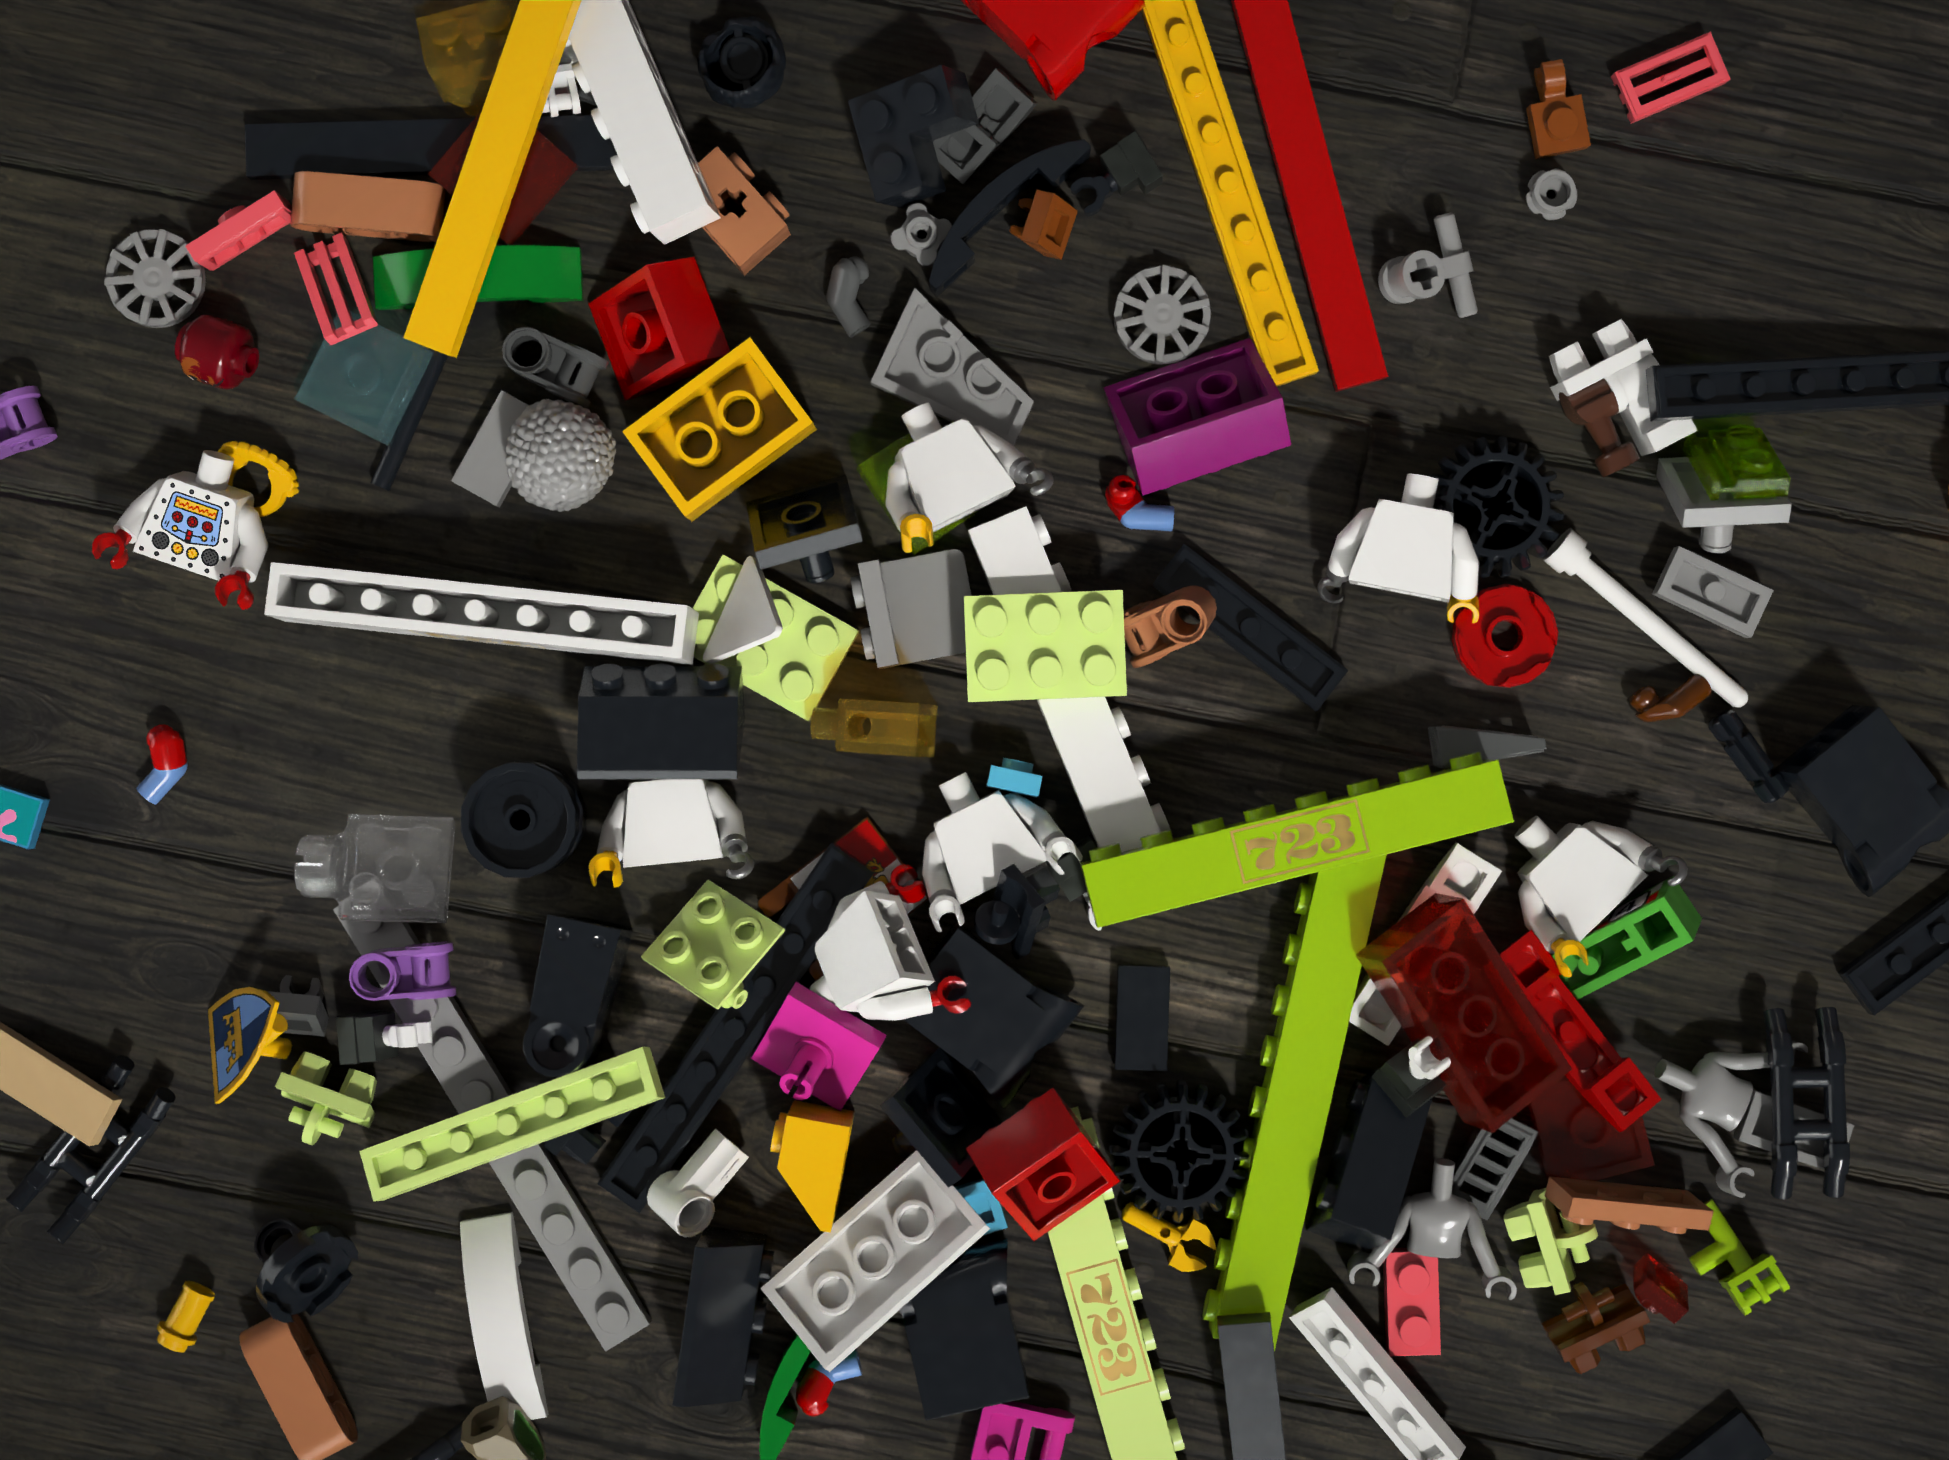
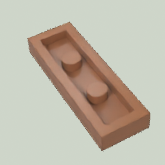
(1628, 1205)

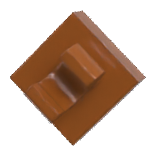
(1047, 223)

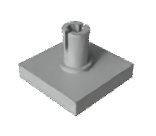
(1714, 516)

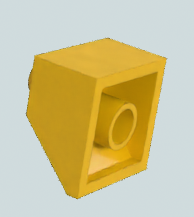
(813, 1156)

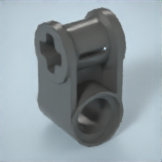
(557, 366)

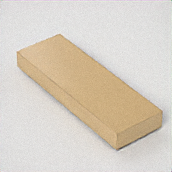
(54, 1088)

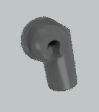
(842, 293)

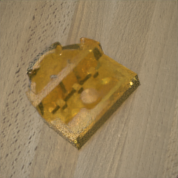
(465, 48)

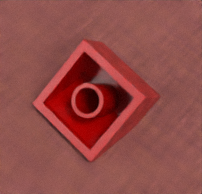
(659, 326)
(1042, 1164)

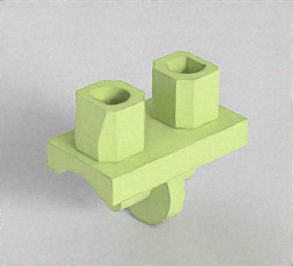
(305, 1087)
(1553, 1263)

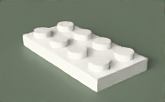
(874, 1260)

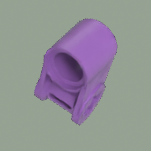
(22, 422)
(414, 971)

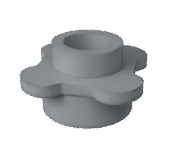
(906, 237)

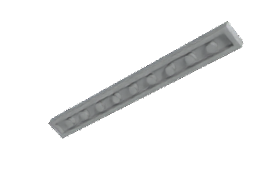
(527, 1175)

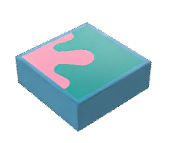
(21, 816)

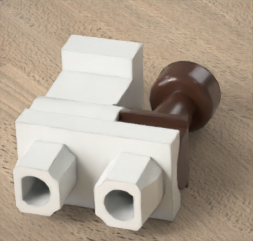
(1612, 387)

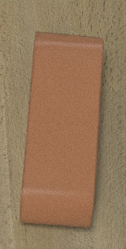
(367, 206)
(298, 1388)

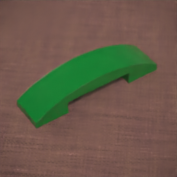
(514, 273)
(778, 1417)

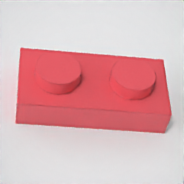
(1411, 1304)

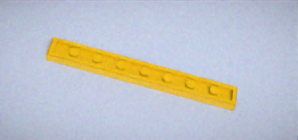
(490, 173)
(1229, 188)

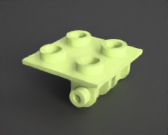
(713, 946)

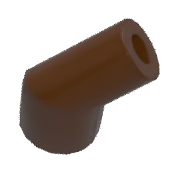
(1673, 705)

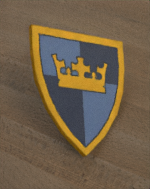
(242, 1030)

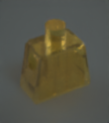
(895, 727)

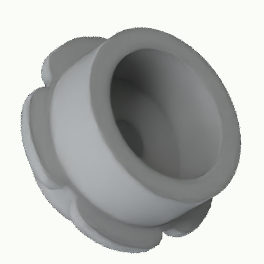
(1563, 187)

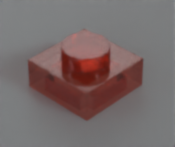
(1660, 1289)

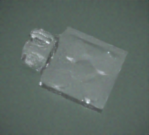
(381, 868)

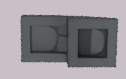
(1000, 110)

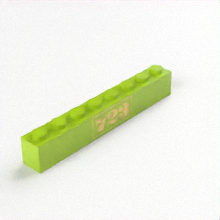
(1296, 841)

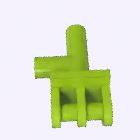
(1729, 1248)

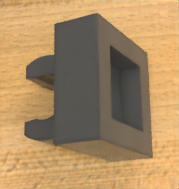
(302, 1011)

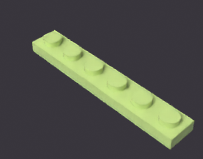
(512, 1124)

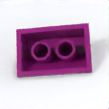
(1198, 416)

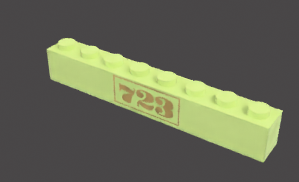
(1110, 1334)

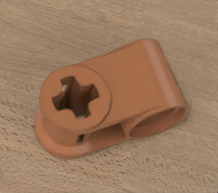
(1157, 629)

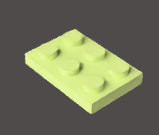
(1045, 646)
(787, 669)

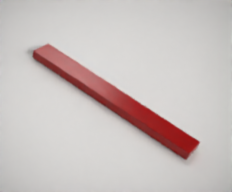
(1310, 192)

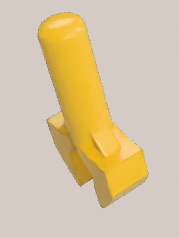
(1172, 1235)

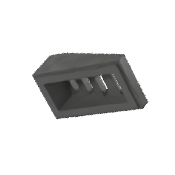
(1452, 742)
(1514, 1156)

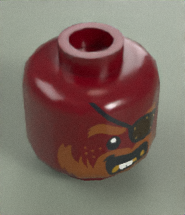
(216, 351)

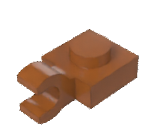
(1558, 121)

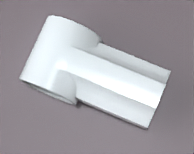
(687, 1195)

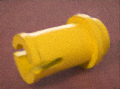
(185, 1317)

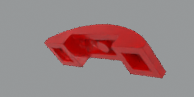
(1597, 1072)

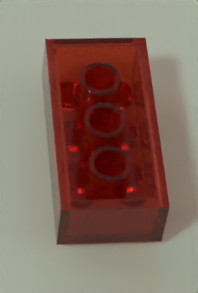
(1455, 987)

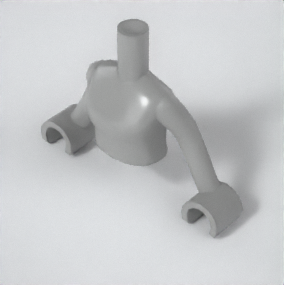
(1717, 1097)
(1437, 1231)

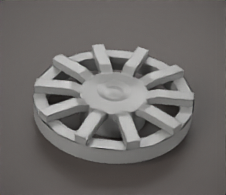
(154, 279)
(1162, 314)

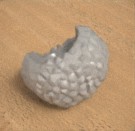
(559, 455)

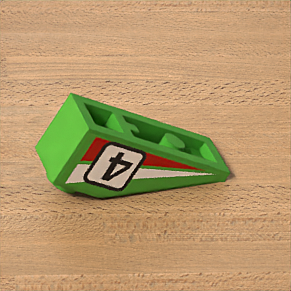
(1633, 937)

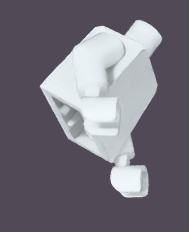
(982, 839)

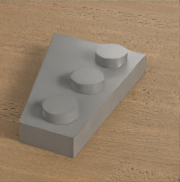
(940, 366)

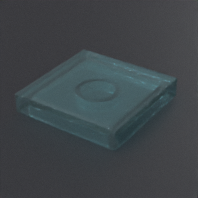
(366, 380)

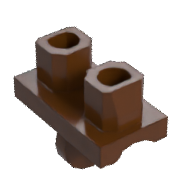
(1594, 1322)

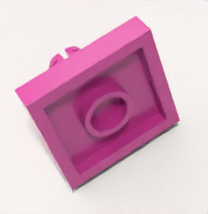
(817, 1048)

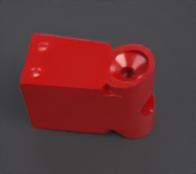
(1055, 32)

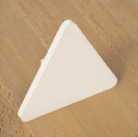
(747, 616)

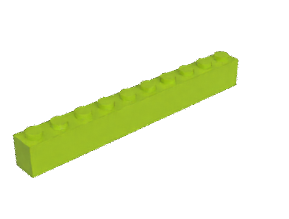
(1295, 1092)

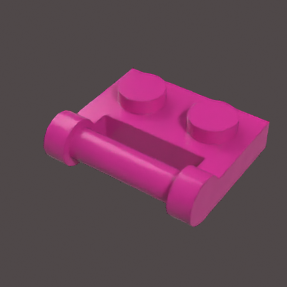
(1006, 1430)

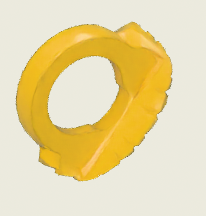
(280, 475)

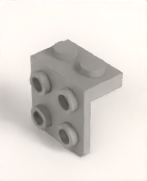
(913, 607)

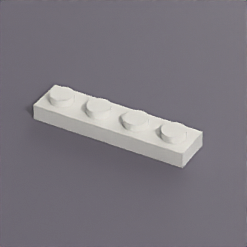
(1375, 1379)

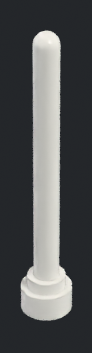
(1571, 556)

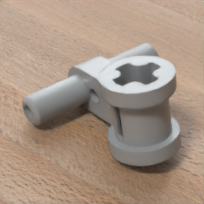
(1430, 271)

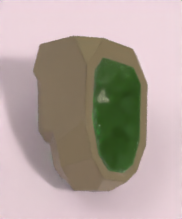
(501, 1432)

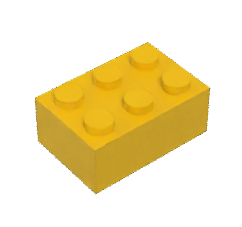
(719, 430)

